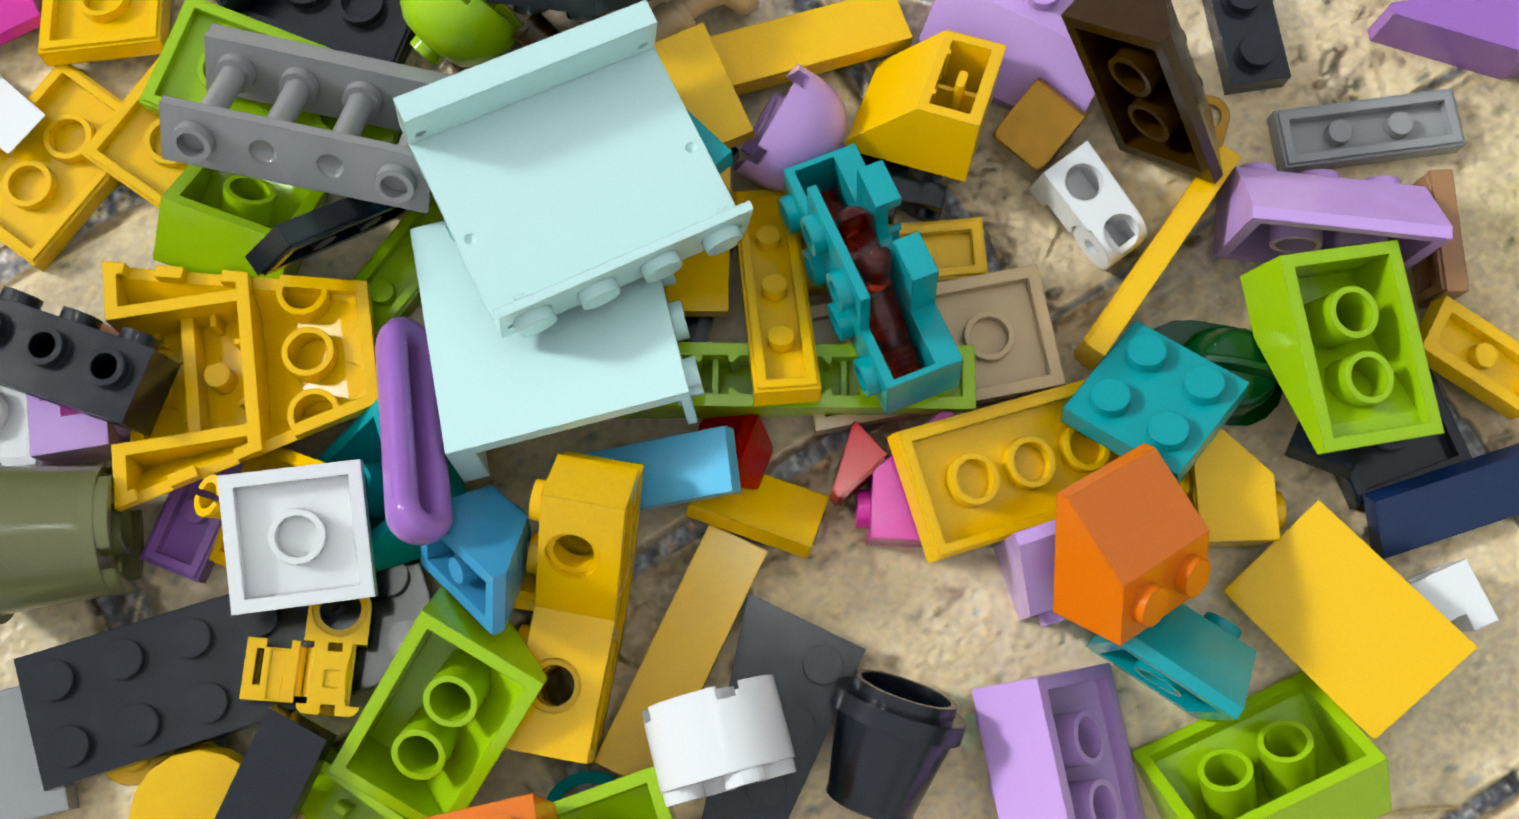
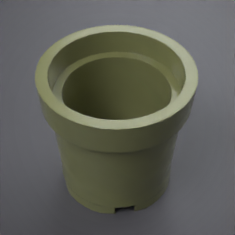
(64, 537)

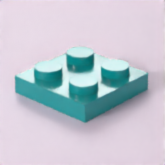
(1155, 396)

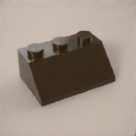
(1146, 82)

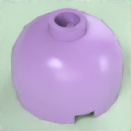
(794, 129)

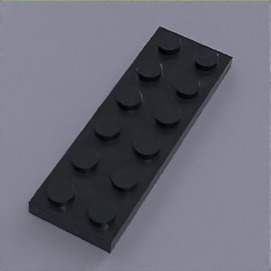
(180, 677)

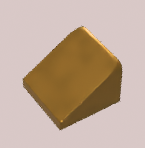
(1039, 125)

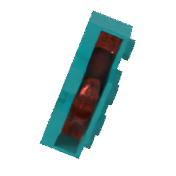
(876, 280)

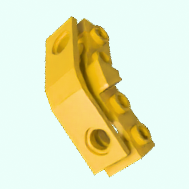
(578, 597)

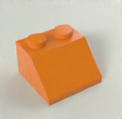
(1127, 547)

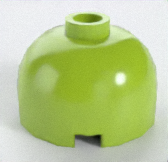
(460, 30)

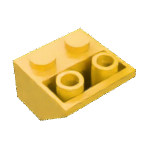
(930, 104)

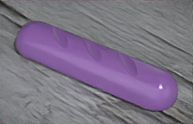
(411, 436)

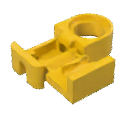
(315, 672)

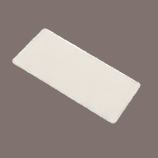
(17, 116)

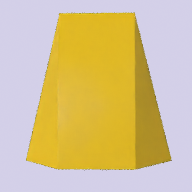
(255, 369)

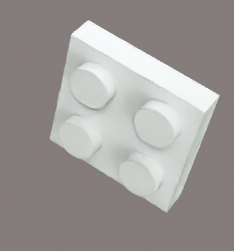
(297, 536)

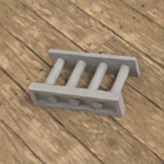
(276, 148)

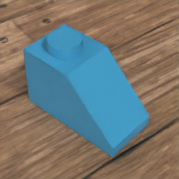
(482, 555)

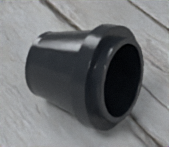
(889, 742)

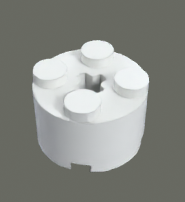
(718, 739)

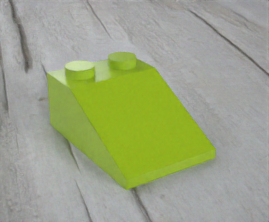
(1345, 344)

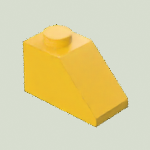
(1235, 495)

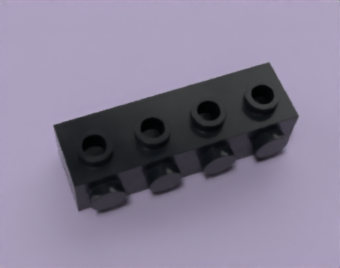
(80, 366)

